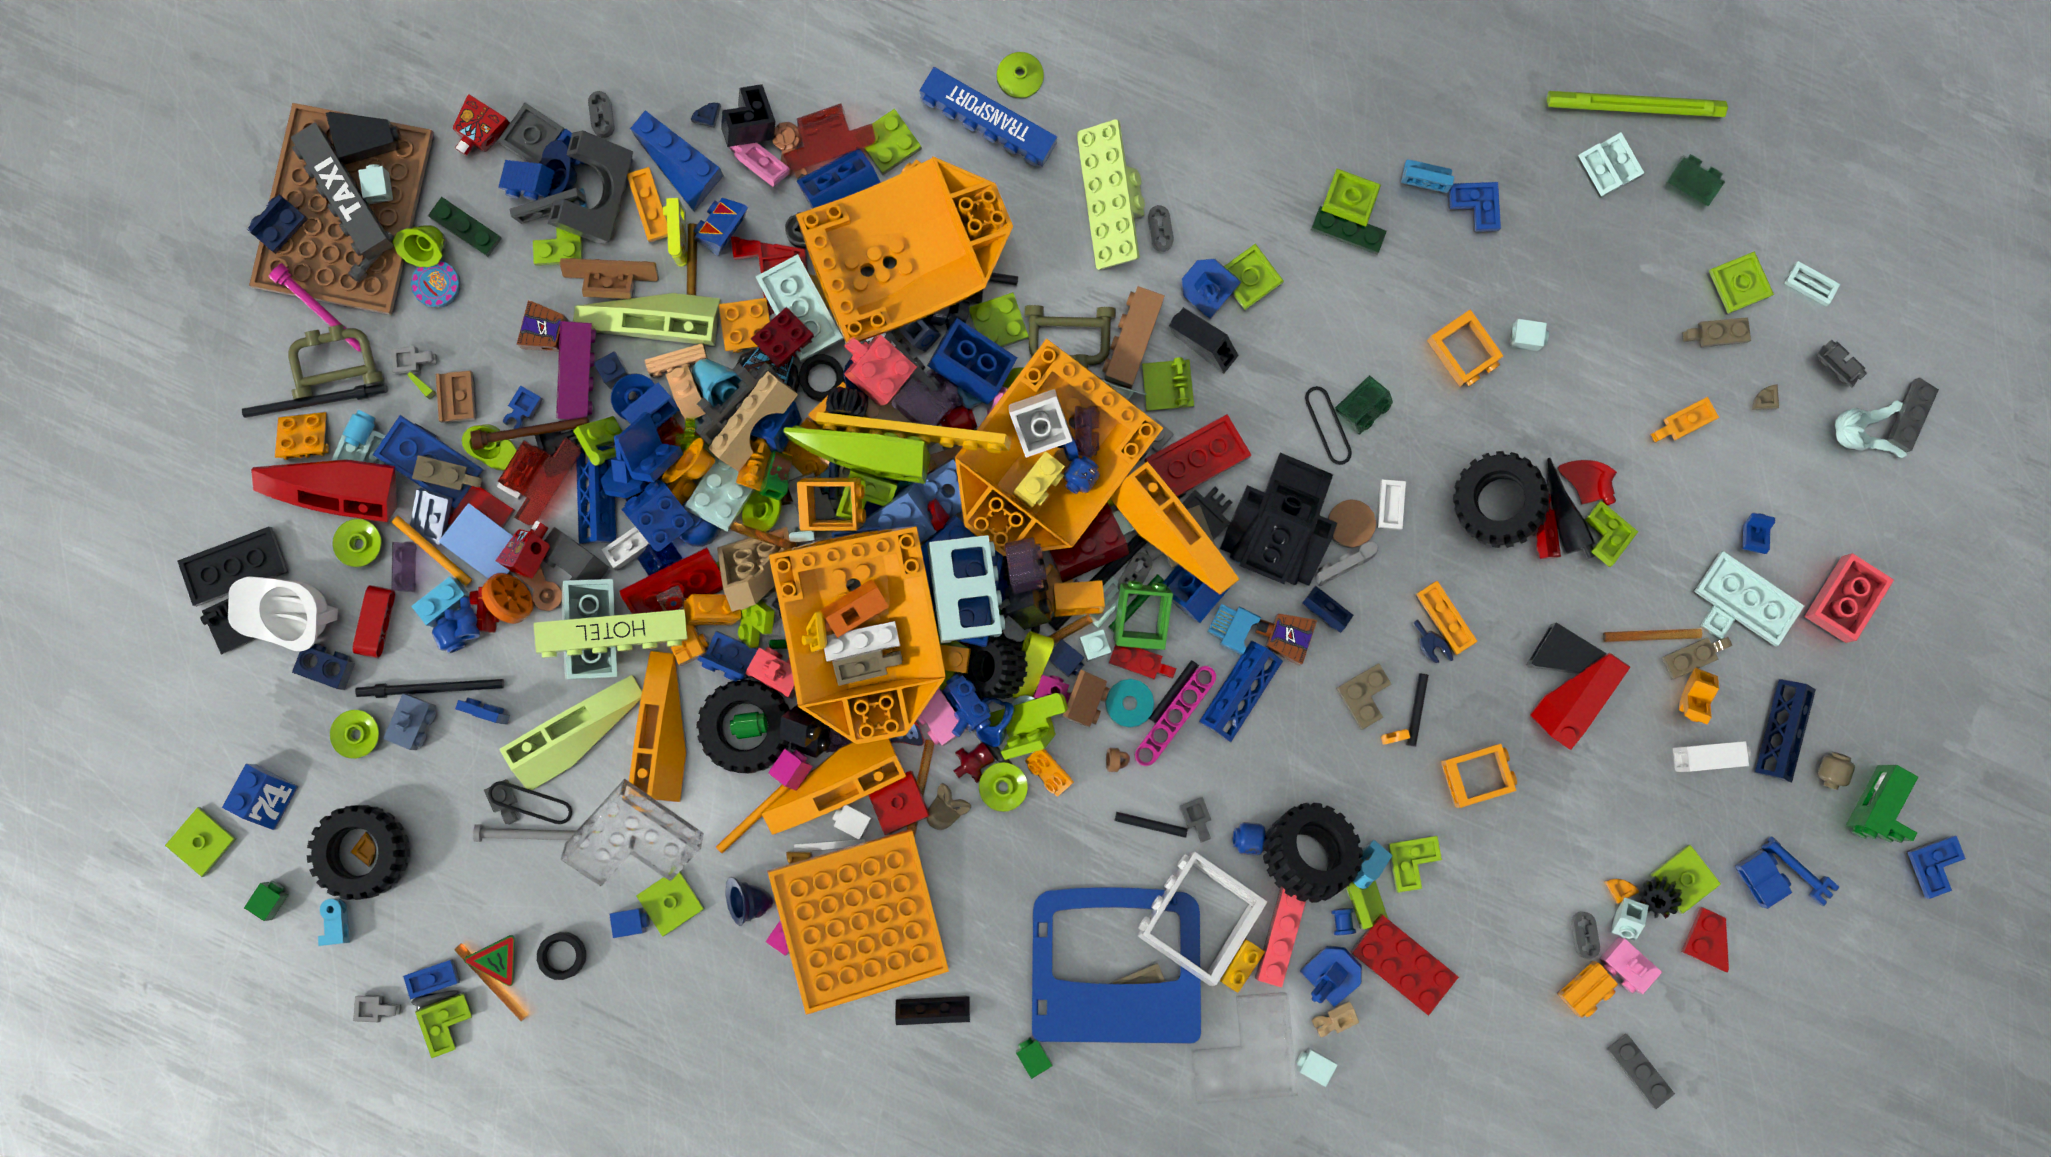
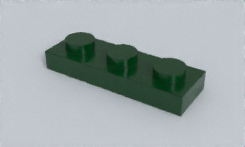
(464, 226)
(1363, 237)

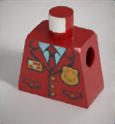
(478, 126)
(525, 551)

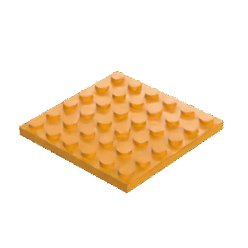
(858, 921)

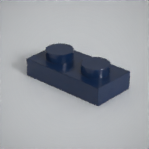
(1327, 609)

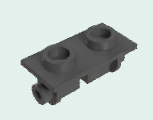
(1833, 356)

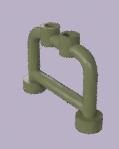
(1102, 320)
(335, 333)

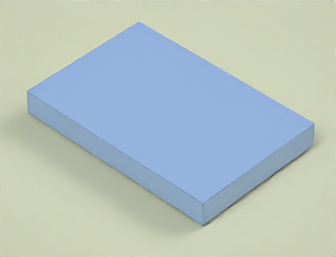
(477, 541)

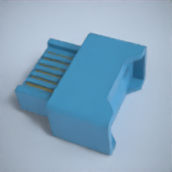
(1233, 627)

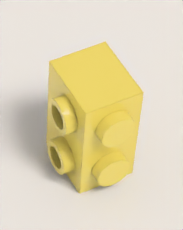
(1038, 480)

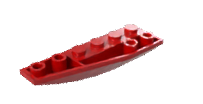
(332, 487)

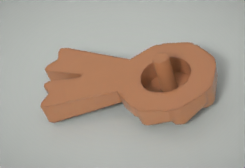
(787, 139)
(546, 594)

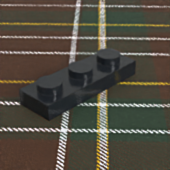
(932, 1010)

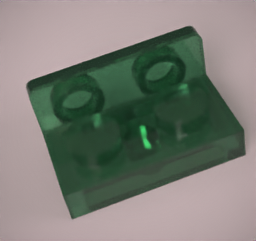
(1696, 179)
(1365, 404)

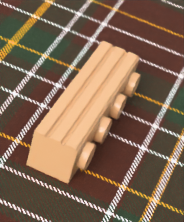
(668, 362)

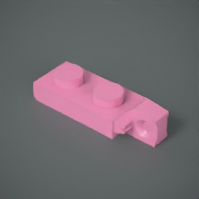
(761, 162)

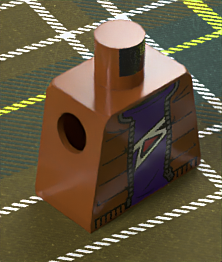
(540, 328)
(1288, 636)

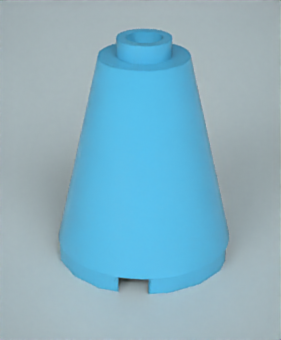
(715, 381)

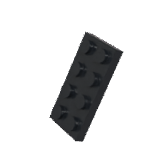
(214, 570)

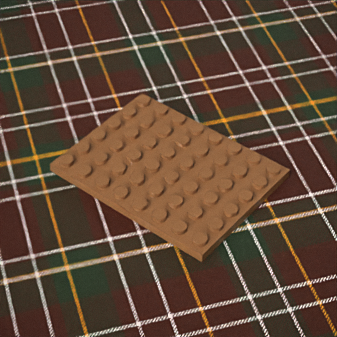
(319, 250)

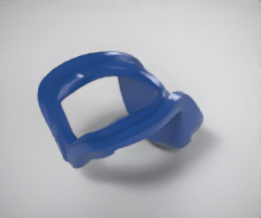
(994, 735)

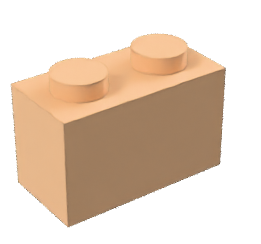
(685, 392)

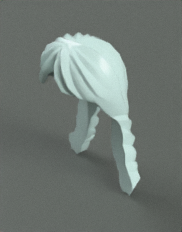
(1852, 424)

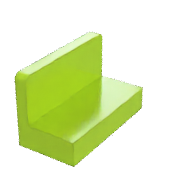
(1366, 904)

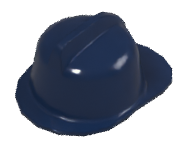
(555, 158)

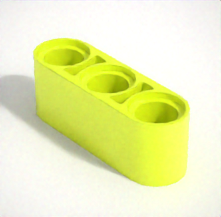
(1037, 651)

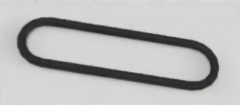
(1319, 429)
(527, 812)

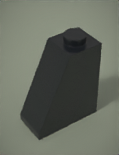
(361, 136)
(1204, 339)
(1563, 651)

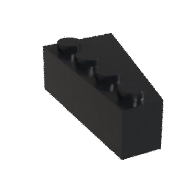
(1028, 607)

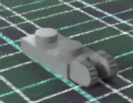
(1347, 562)

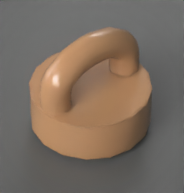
(1113, 759)

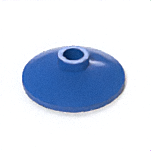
(630, 383)

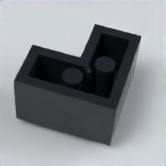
(751, 120)
(805, 732)

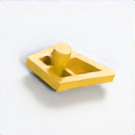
(816, 633)

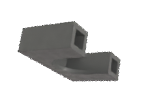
(613, 165)

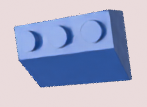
(838, 179)

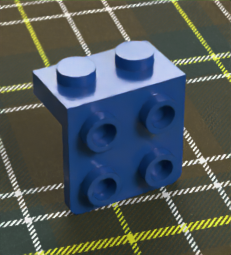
(658, 515)
(728, 656)

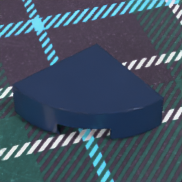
(707, 114)

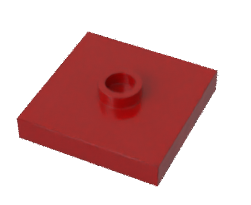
(485, 503)
(899, 804)

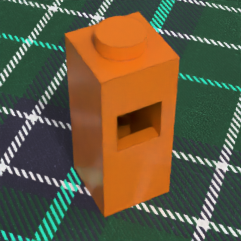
(853, 608)

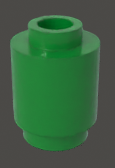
(749, 725)

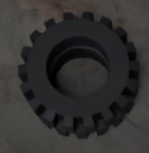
(997, 668)

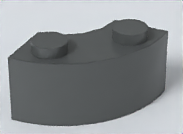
(573, 557)

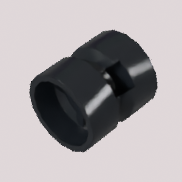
(950, 314)

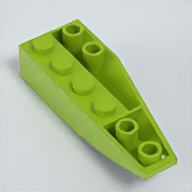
(869, 453)

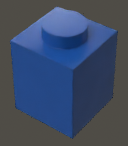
(629, 922)

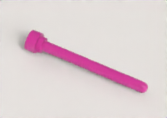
(282, 276)

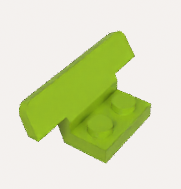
(1030, 724)

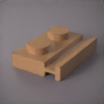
(455, 396)

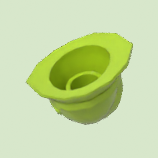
(420, 245)

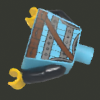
(756, 358)

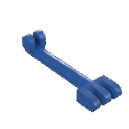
(1819, 886)

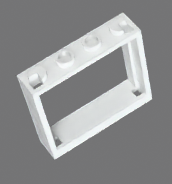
(1236, 938)

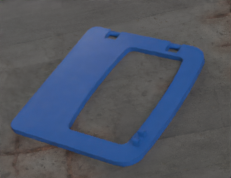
(1115, 1011)

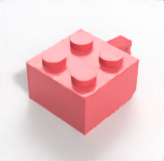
(878, 368)
(772, 671)

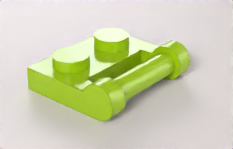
(597, 435)

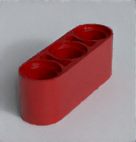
(373, 621)

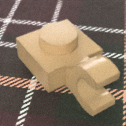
(1339, 1019)

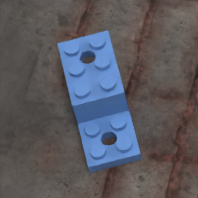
(911, 503)

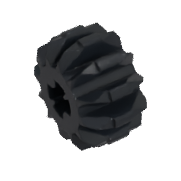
(846, 402)
(1669, 900)

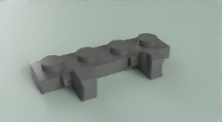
(718, 416)

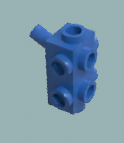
(968, 707)

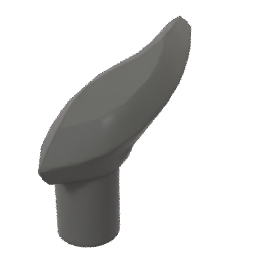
(430, 999)

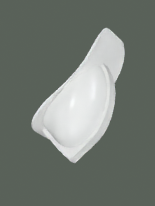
(279, 611)

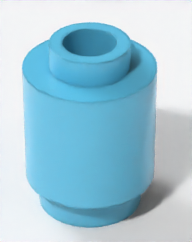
(359, 428)

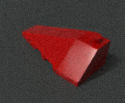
(1576, 703)

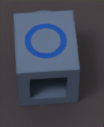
(920, 334)

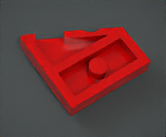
(1708, 940)

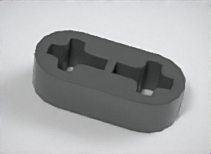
(606, 113)
(1166, 228)
(1131, 567)
(1591, 934)

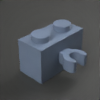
(410, 722)

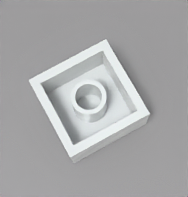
(1040, 423)

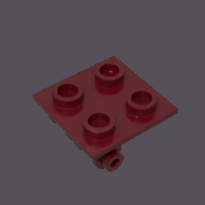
(783, 337)

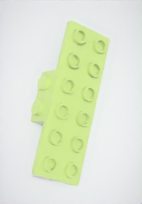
(1111, 194)

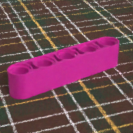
(1177, 704)

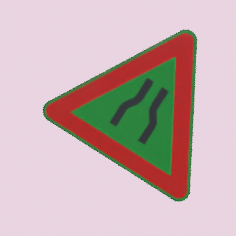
(495, 960)

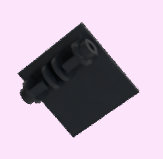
(222, 632)

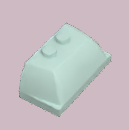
(589, 600)

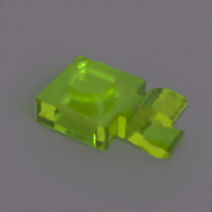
(685, 440)

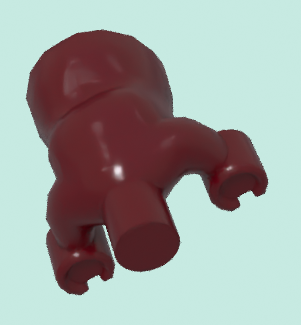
(973, 761)

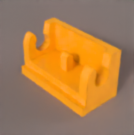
(1078, 598)

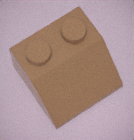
(1085, 699)

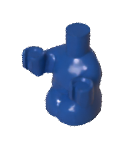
(466, 621)

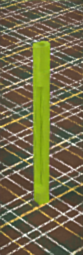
(1633, 103)

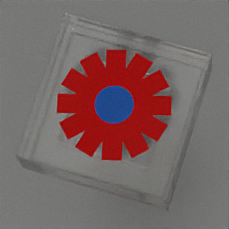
(671, 599)

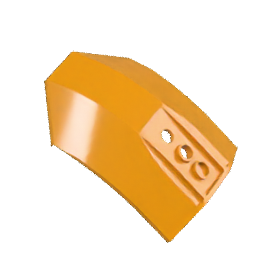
(931, 219)
(990, 478)
(818, 575)

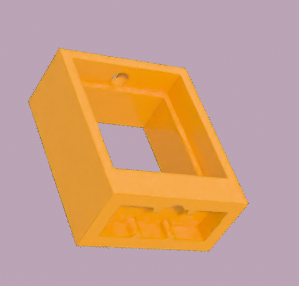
(1436, 342)
(806, 505)
(1455, 782)

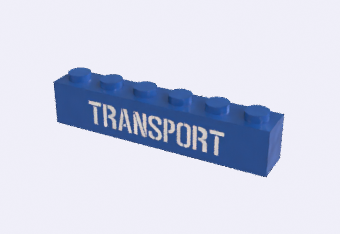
(988, 117)

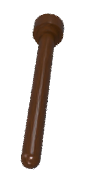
(482, 439)

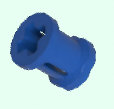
(1343, 921)

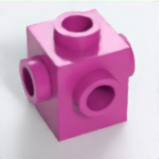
(1051, 685)

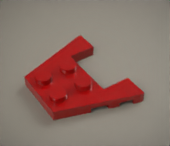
(768, 254)

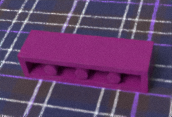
(574, 369)

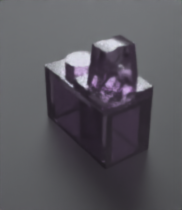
(921, 406)

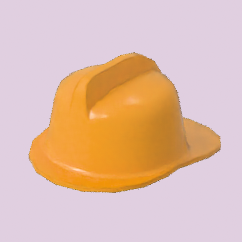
(692, 464)

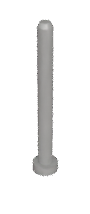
(480, 832)

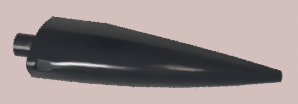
(1570, 523)

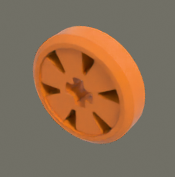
(507, 598)

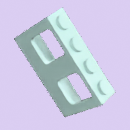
(949, 589)

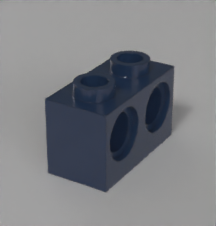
(323, 669)

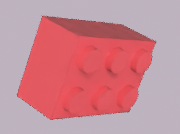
(1849, 598)

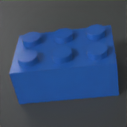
(972, 361)

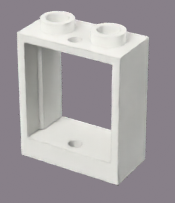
(1711, 756)

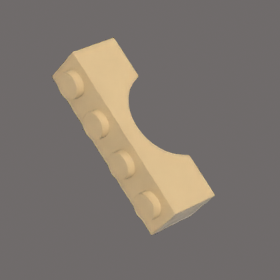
(733, 441)

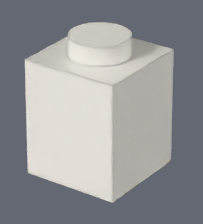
(851, 821)

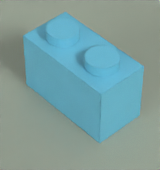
(442, 597)

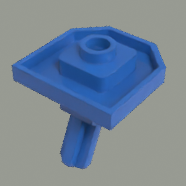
(1209, 285)
(617, 478)
(1333, 974)

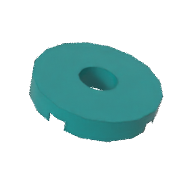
(1126, 717)

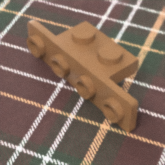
(608, 277)

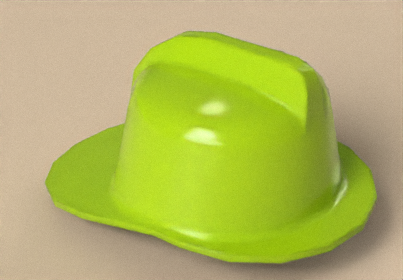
(496, 454)

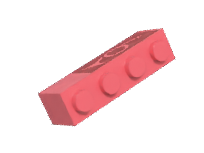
(1280, 939)

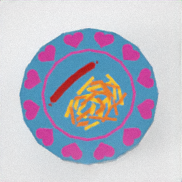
(435, 284)

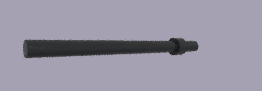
(360, 392)
(383, 690)

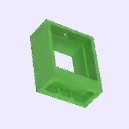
(1143, 639)

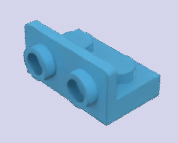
(1427, 176)

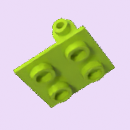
(1168, 384)

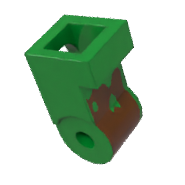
(776, 475)

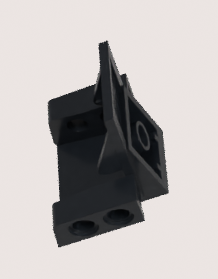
(1282, 527)

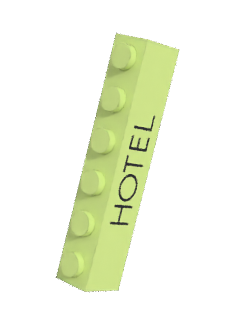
(610, 632)

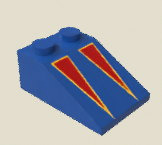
(720, 225)

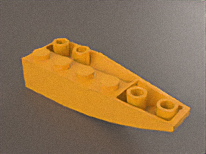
(1171, 528)
(659, 734)
(837, 781)

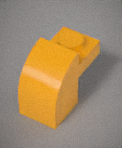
(1698, 695)

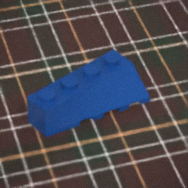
(680, 162)

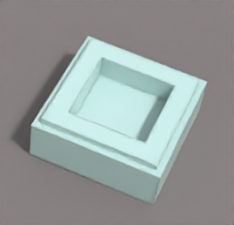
(1717, 622)

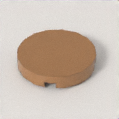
(1354, 523)

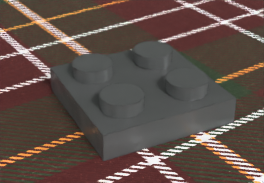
(530, 134)

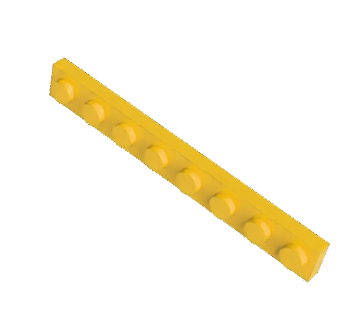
(943, 435)

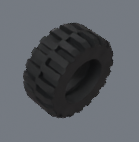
(1495, 468)
(712, 718)
(1335, 837)
(326, 852)

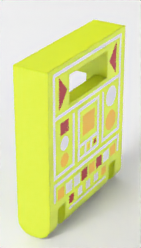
(676, 230)

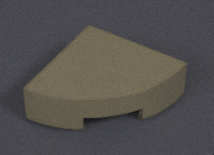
(1767, 399)

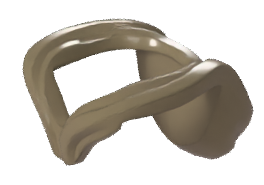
(942, 809)

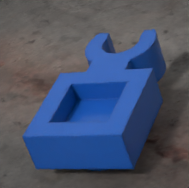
(524, 404)

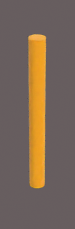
(432, 551)
(750, 820)

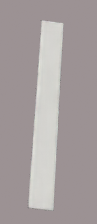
(826, 845)

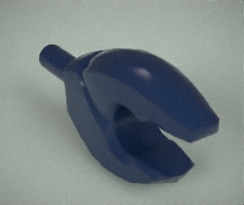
(1430, 641)

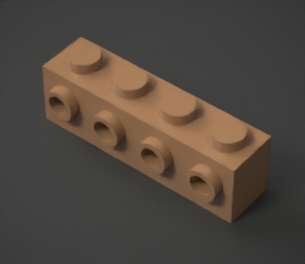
(1134, 337)

